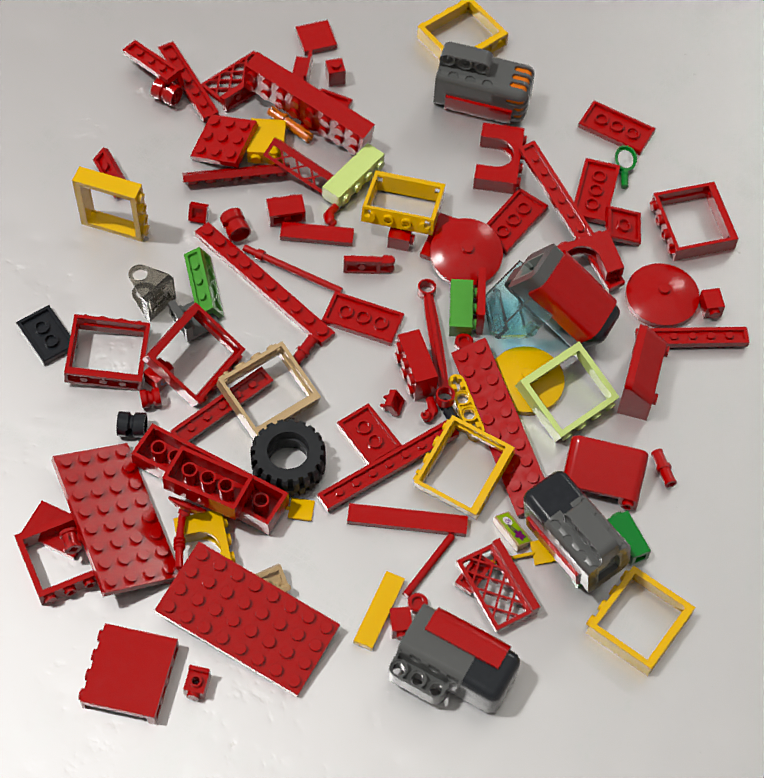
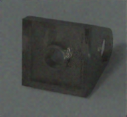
(154, 291)

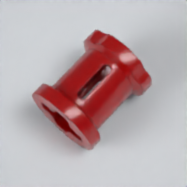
(66, 535)

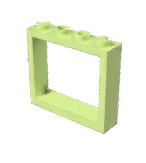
(542, 412)

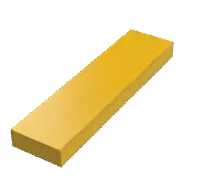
(379, 611)

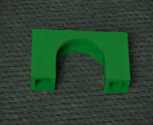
(629, 531)

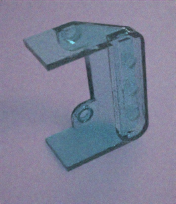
(508, 316)

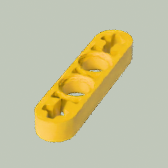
(469, 406)

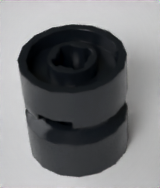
(131, 424)

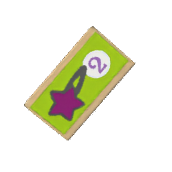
(512, 531)

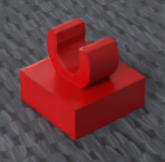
(198, 212)
(393, 403)

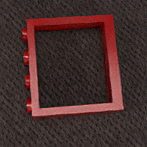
(689, 193)
(217, 331)
(99, 377)
(64, 588)

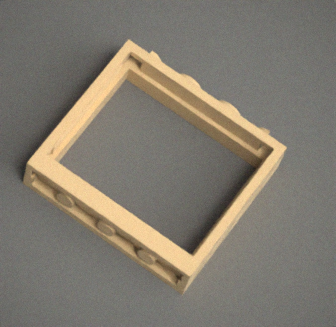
(257, 360)

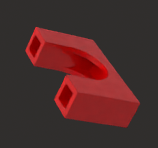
(501, 178)
(601, 249)

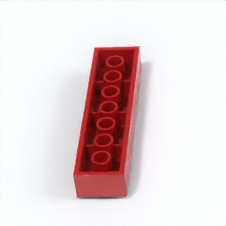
(307, 104)
(159, 448)

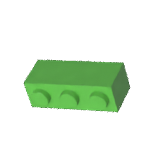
(462, 307)

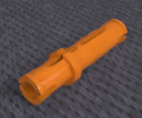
(291, 125)

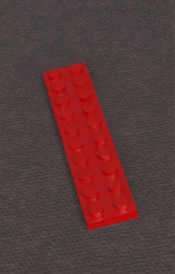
(499, 418)

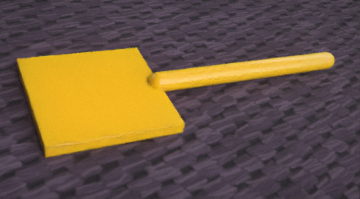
(301, 509)
(538, 552)

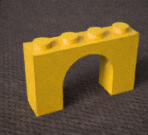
(211, 528)

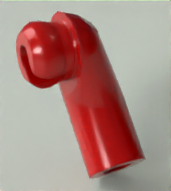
(328, 215)
(432, 410)

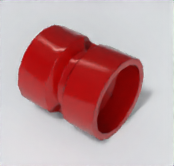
(169, 93)
(235, 225)

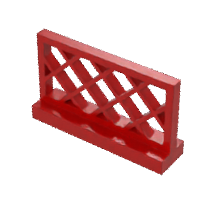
(232, 95)
(513, 577)

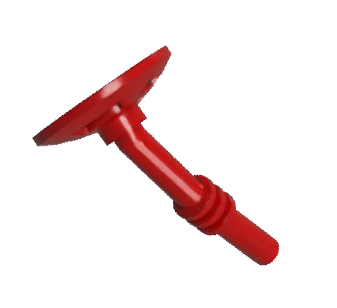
(184, 511)

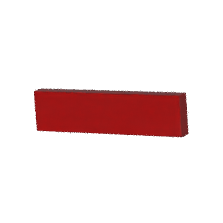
(317, 234)

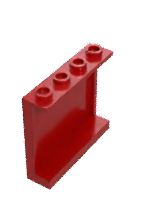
(129, 672)

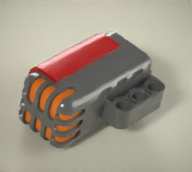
(482, 85)

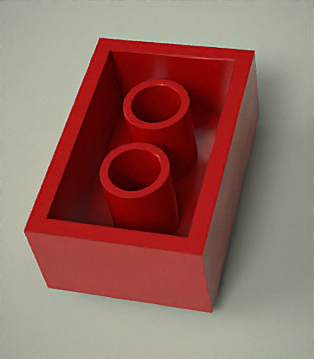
(416, 365)

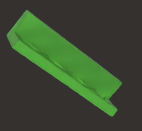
(203, 281)

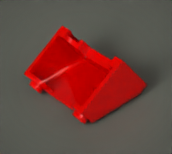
(607, 469)

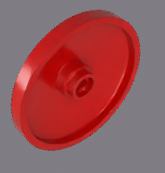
(464, 247)
(662, 296)

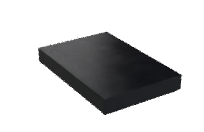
(45, 334)

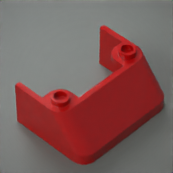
(643, 374)

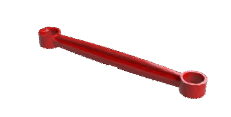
(436, 343)

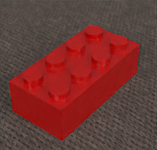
(208, 482)

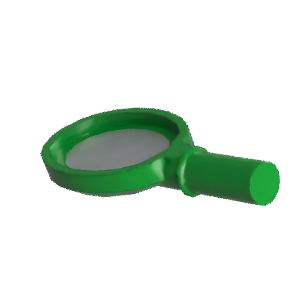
(627, 159)

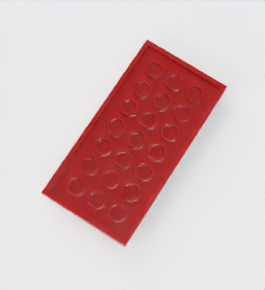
(115, 519)
(247, 618)

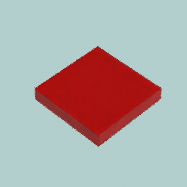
(316, 37)
(623, 225)

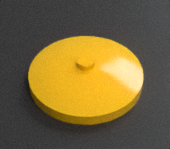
(521, 362)

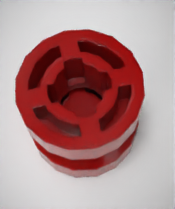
(150, 397)

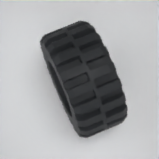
(289, 435)

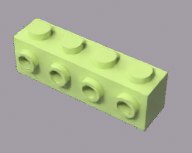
(353, 175)

